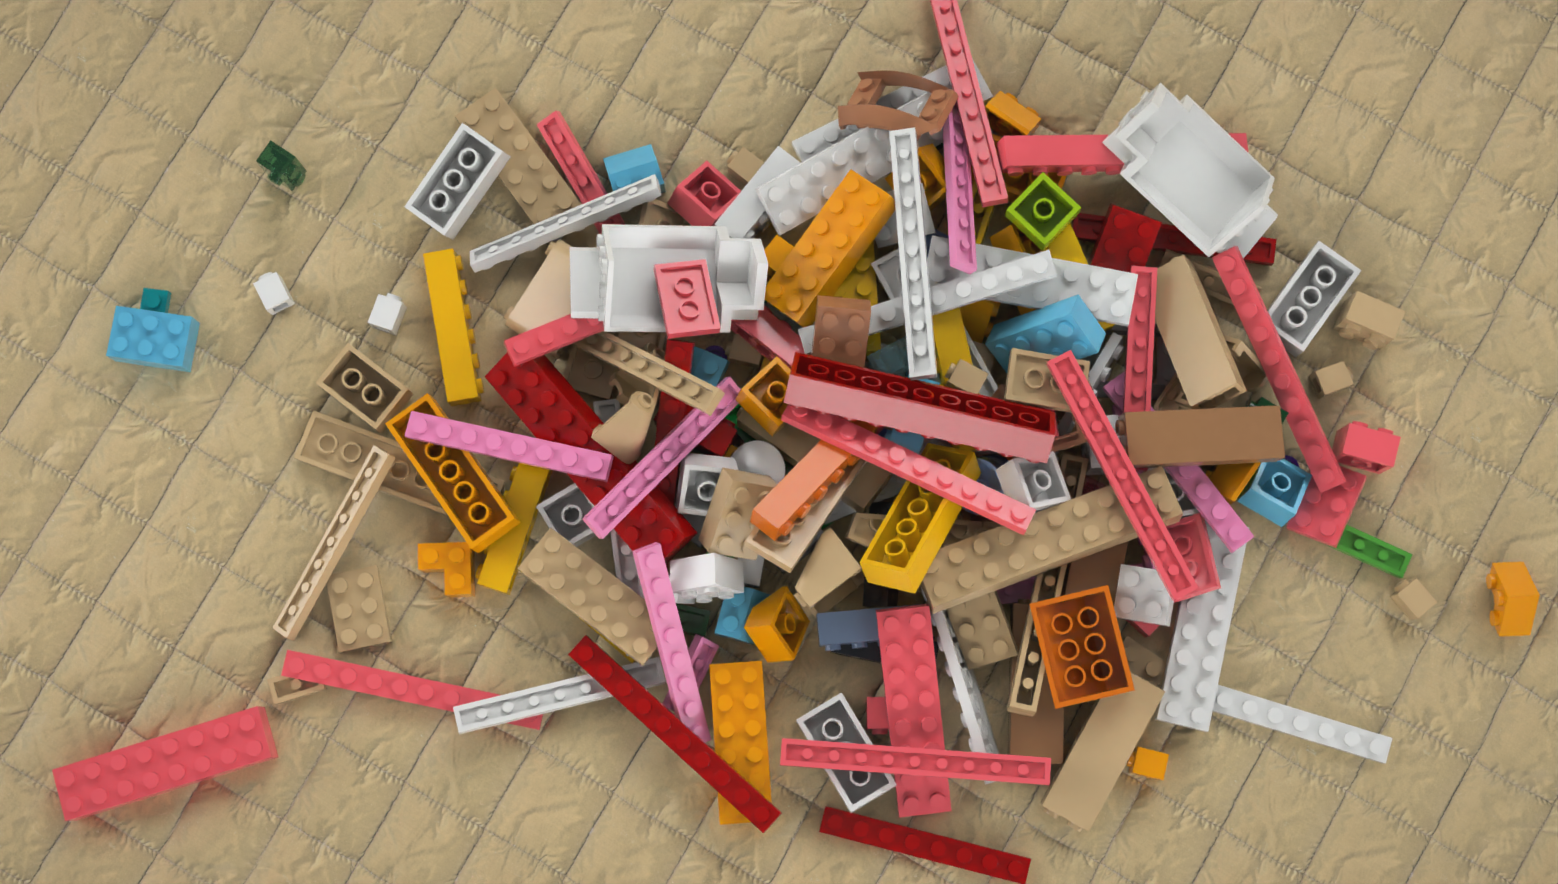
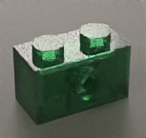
(281, 166)

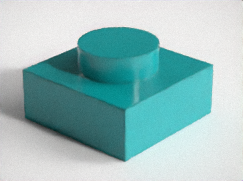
(155, 300)

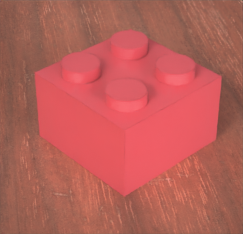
(703, 196)
(1365, 447)

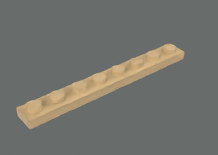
(653, 371)
(333, 543)

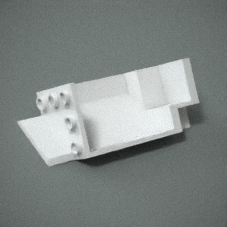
(1193, 172)
(620, 284)

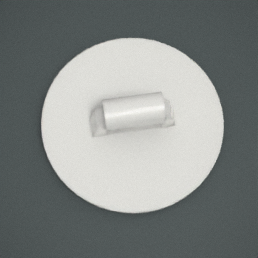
(761, 459)

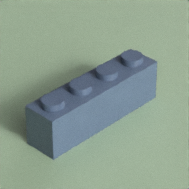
(848, 627)

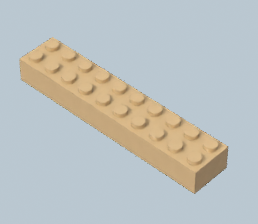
(1051, 540)

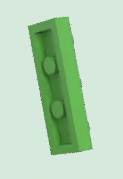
(1373, 552)

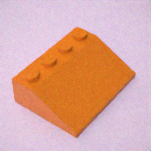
(1081, 647)

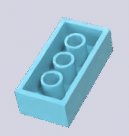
(1049, 331)

